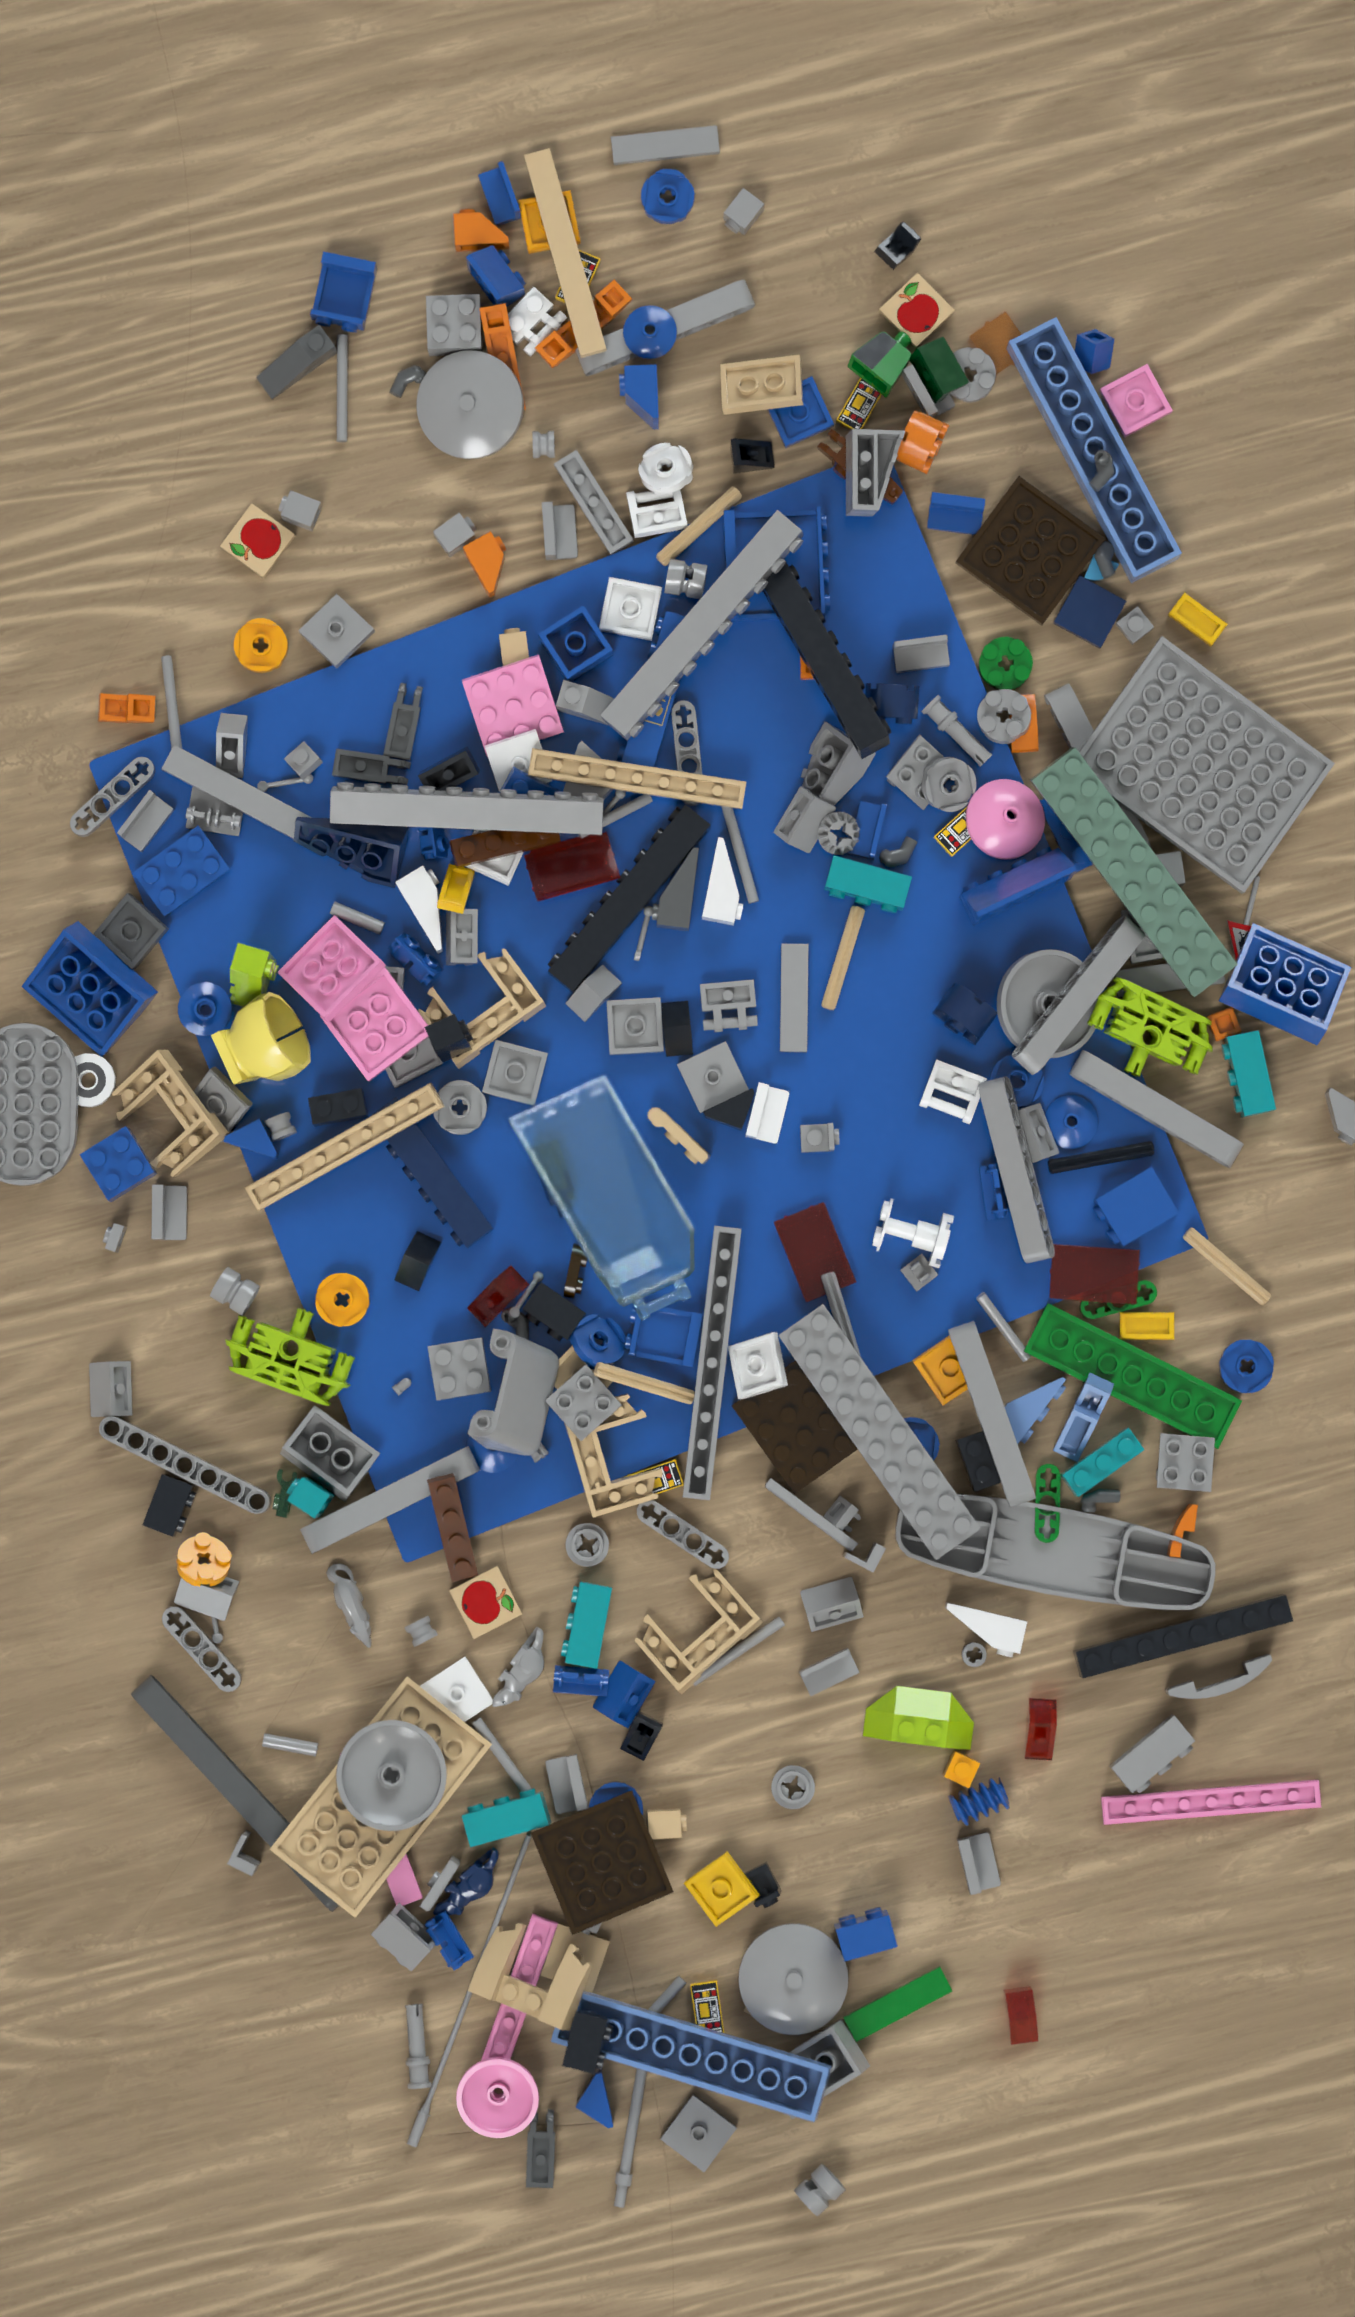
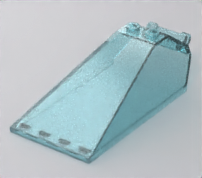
(610, 1194)

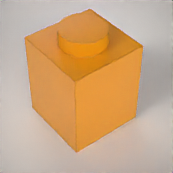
(961, 1769)

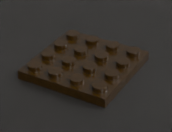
(1030, 550)
(796, 1429)
(602, 1862)

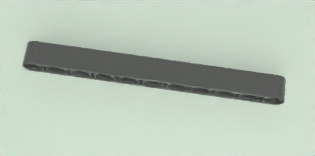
(216, 1767)

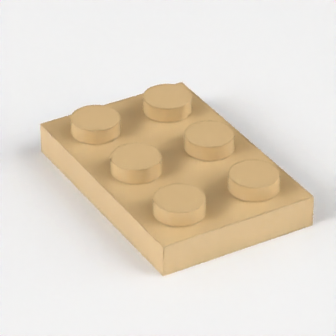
(761, 384)

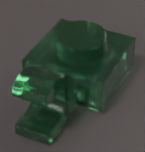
(280, 1500)

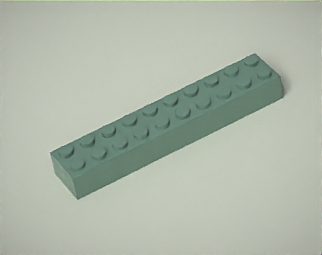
(1133, 872)

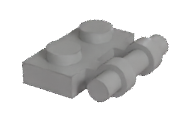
(727, 997)

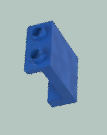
(344, 292)
(1135, 1207)
(665, 1336)

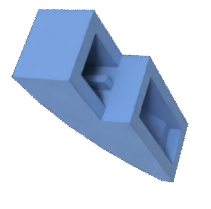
(1083, 1417)

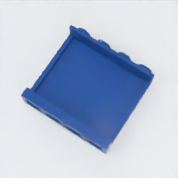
(807, 560)

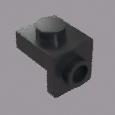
(898, 245)
(765, 1884)

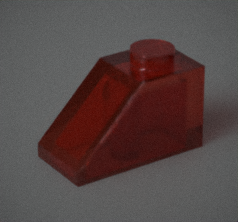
(498, 1296)
(1040, 1729)
(1021, 2015)

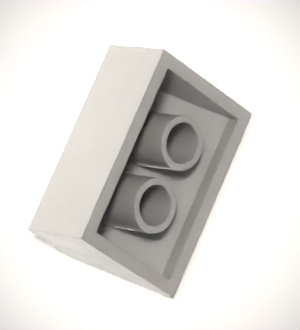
(329, 1453)

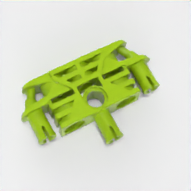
(1158, 1011)
(282, 1374)

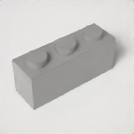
(1153, 1754)

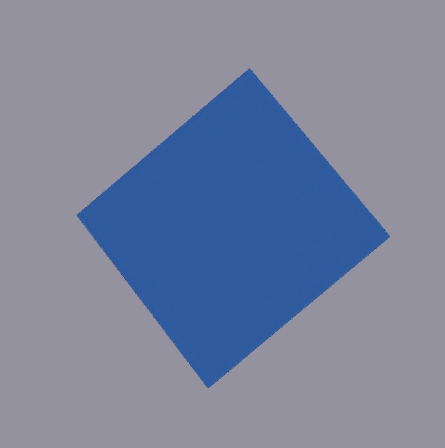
(861, 1059)

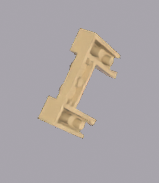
(518, 1005)
(163, 1076)
(601, 1493)
(735, 1624)
(552, 2006)

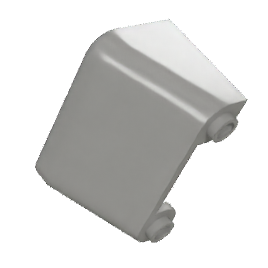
(521, 1403)

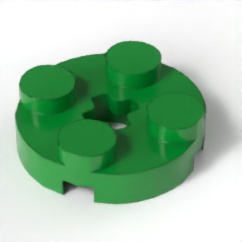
(992, 655)

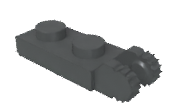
(403, 725)
(367, 767)
(541, 2154)

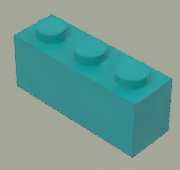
(867, 884)
(1248, 1074)
(1102, 1462)
(309, 1496)
(587, 1624)
(506, 1817)

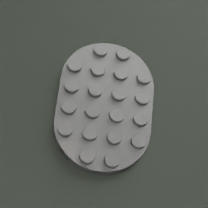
(36, 1104)

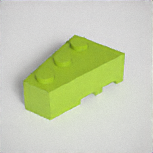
(251, 973)

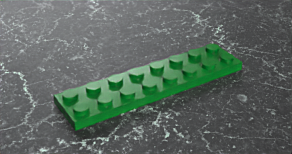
(1137, 1375)

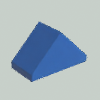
(253, 1138)
(595, 2101)

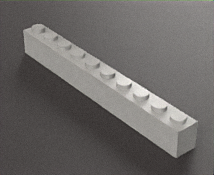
(702, 625)
(466, 809)
(712, 1363)

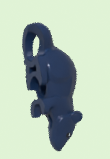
(474, 1884)

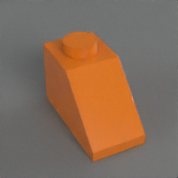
(476, 232)
(487, 560)

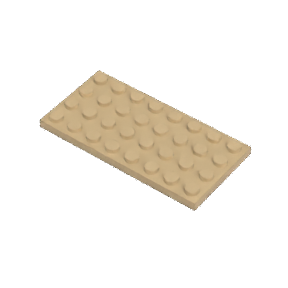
(344, 1854)

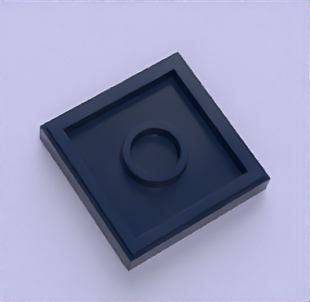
(1089, 612)

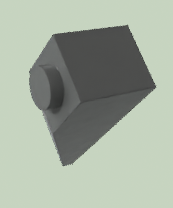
(297, 362)
(677, 899)

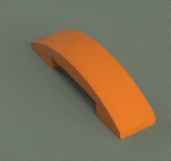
(499, 336)
(562, 343)

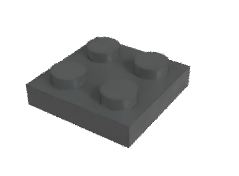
(131, 931)

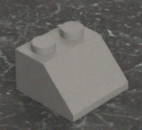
(836, 2048)

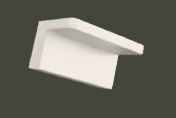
(767, 1113)

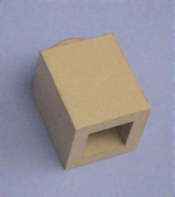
(513, 646)
(666, 1823)

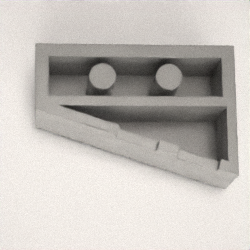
(868, 468)

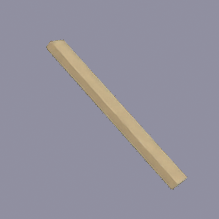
(565, 253)
(637, 778)
(344, 1147)

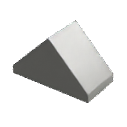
(593, 993)

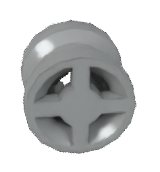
(543, 444)
(280, 1126)
(421, 1631)

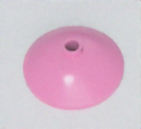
(992, 828)
(495, 2113)

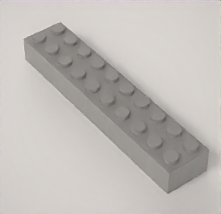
(879, 1432)

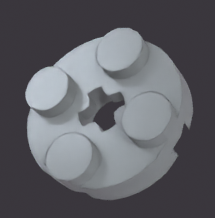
(984, 379)
(995, 703)
(936, 775)
(471, 1118)

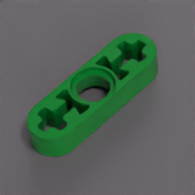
(1100, 1312)
(1056, 1496)

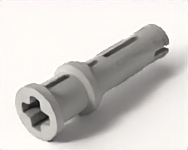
(948, 722)
(417, 2059)

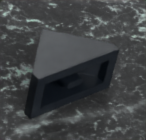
(751, 455)
(677, 1028)
(732, 1111)
(417, 1261)
(641, 1735)

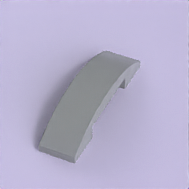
(1251, 1667)

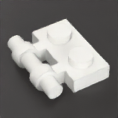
(528, 314)

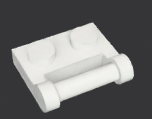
(656, 518)
(956, 1083)

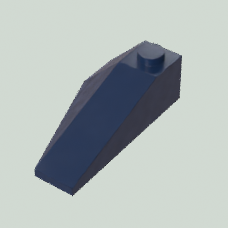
(368, 849)

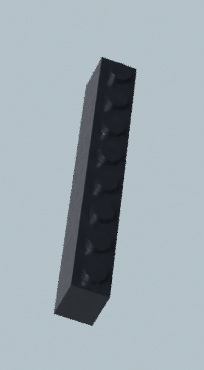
(825, 662)
(629, 899)
(1183, 1636)

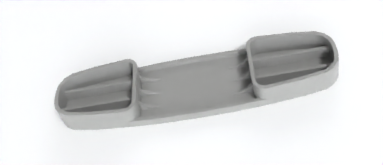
(1088, 1560)

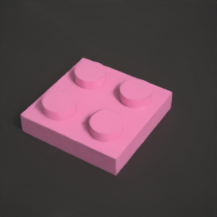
(1135, 400)

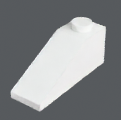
(722, 893)
(422, 897)
(996, 1630)

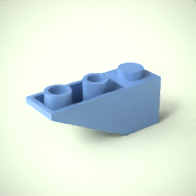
(1032, 1406)

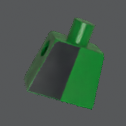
(882, 361)

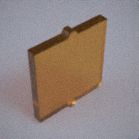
(994, 340)

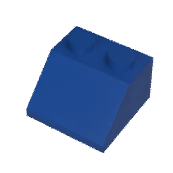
(494, 276)
(641, 392)

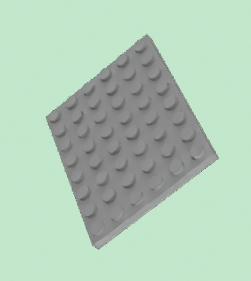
(1203, 764)

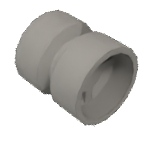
(676, 580)
(235, 1291)
(819, 2189)

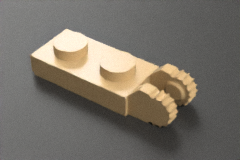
(677, 1134)

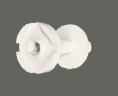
(923, 1235)

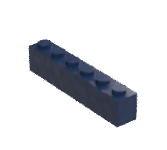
(438, 1184)

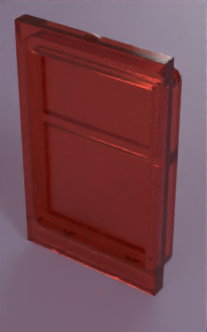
(571, 865)
(813, 1250)
(1094, 1274)

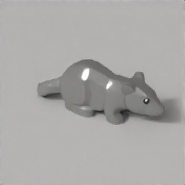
(350, 1600)
(526, 1668)

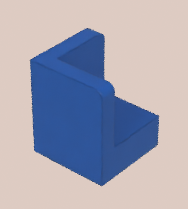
(1094, 350)

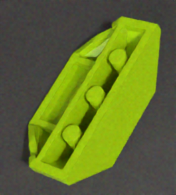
(919, 1718)

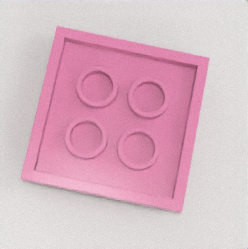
(512, 701)
(331, 968)
(378, 1025)

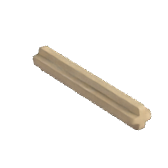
(699, 526)
(843, 958)
(1227, 1266)
(644, 1383)

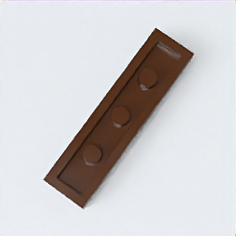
(497, 844)
(452, 1527)

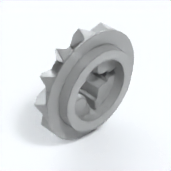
(828, 839)
(584, 1557)
(798, 1799)

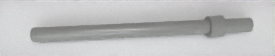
(623, 2177)

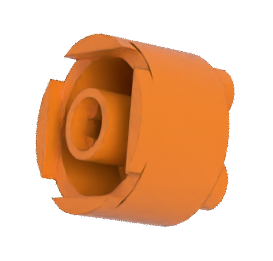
(921, 441)

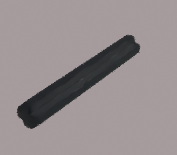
(1101, 1157)

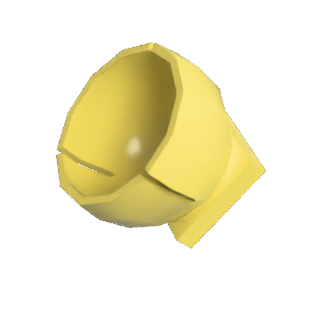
(251, 1045)

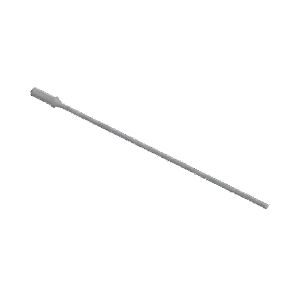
(423, 2113)

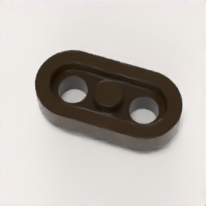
(573, 1281)

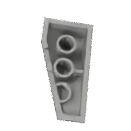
(833, 765)

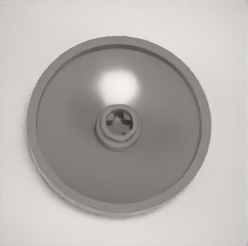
(470, 404)
(1029, 990)
(391, 1775)
(793, 1979)

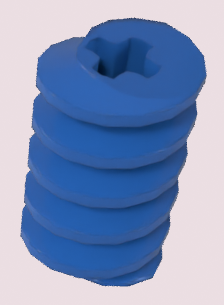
(979, 1801)

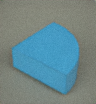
(1093, 572)

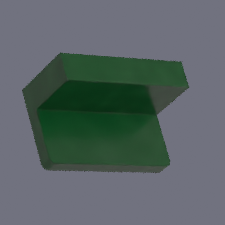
(938, 369)

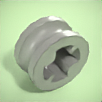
(969, 1647)

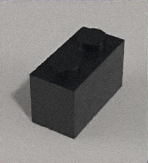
(450, 771)
(449, 1037)
(338, 1107)
(553, 1311)
(977, 1461)
(169, 1505)
(587, 2042)

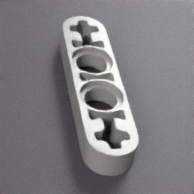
(693, 751)
(108, 792)
(684, 1531)
(203, 1647)

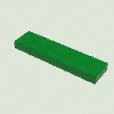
(897, 2004)

